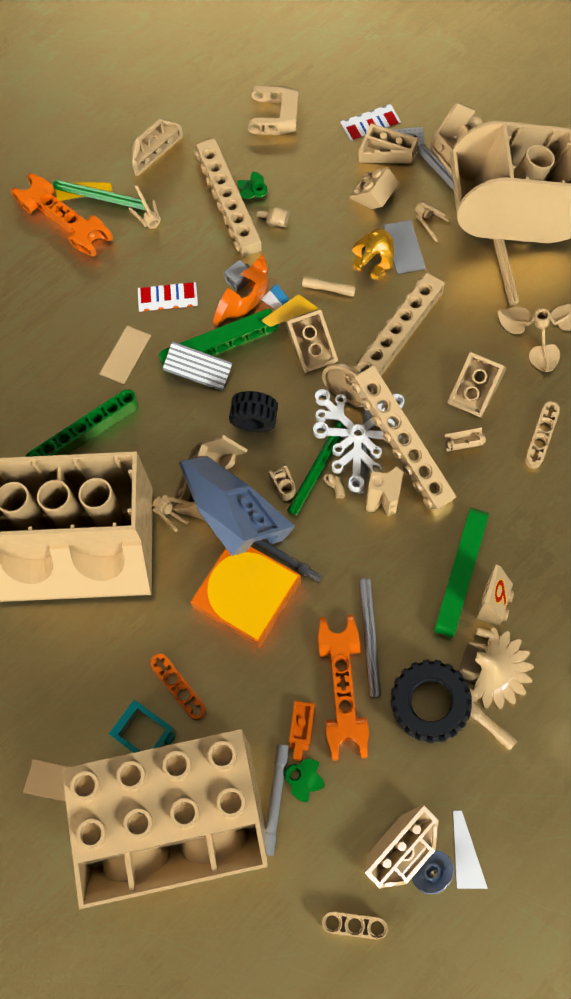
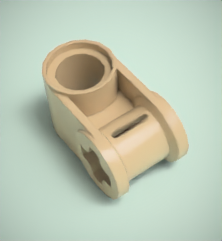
(282, 480)

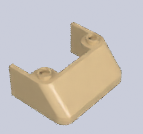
(450, 132)
(219, 449)

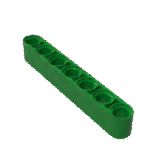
(228, 335)
(88, 422)
(461, 573)

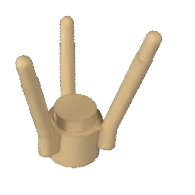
(425, 210)
(151, 218)
(162, 506)

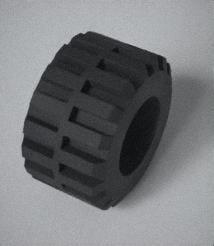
(253, 411)

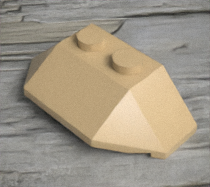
(154, 143)
(403, 848)

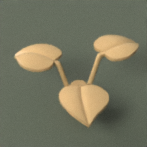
(517, 318)

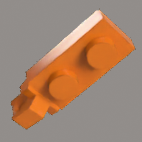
(301, 728)

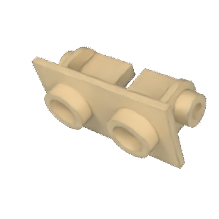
(464, 439)

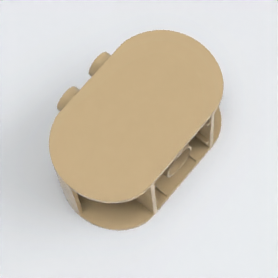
(514, 182)

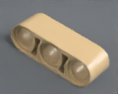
(365, 930)

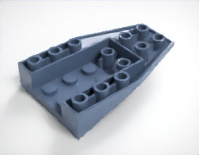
(232, 506)

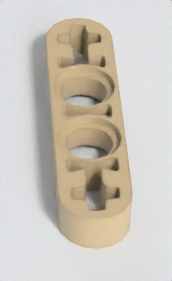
(542, 434)

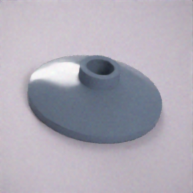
(436, 863)

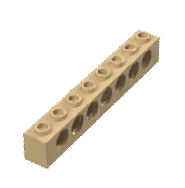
(228, 197)
(427, 285)
(412, 441)

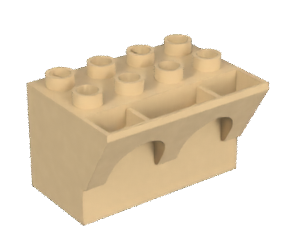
(75, 527)
(164, 818)

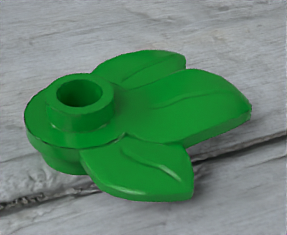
(252, 188)
(307, 780)

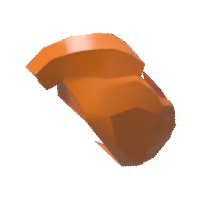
(233, 305)

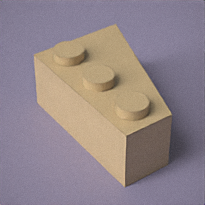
(387, 146)

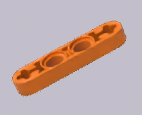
(178, 686)

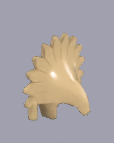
(495, 668)

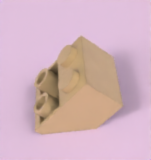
(375, 188)

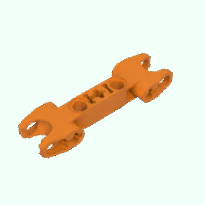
(82, 231)
(346, 724)

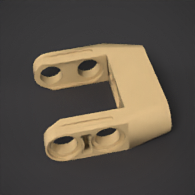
(288, 113)

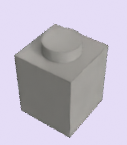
(233, 276)

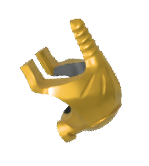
(375, 242)

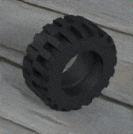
(431, 672)

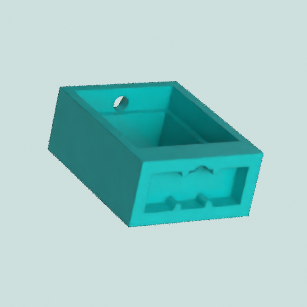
(128, 718)

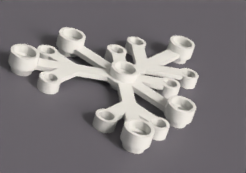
(356, 453)

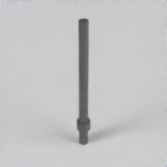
(303, 568)

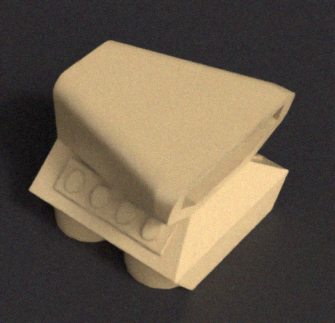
(384, 491)

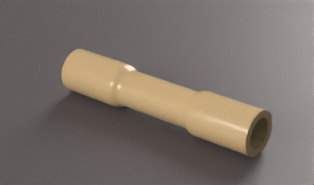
(342, 289)
(498, 732)

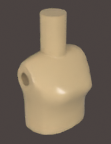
(275, 216)

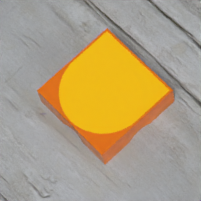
(246, 593)

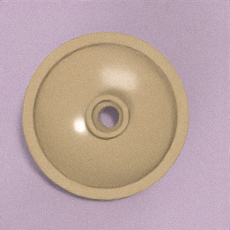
(337, 381)

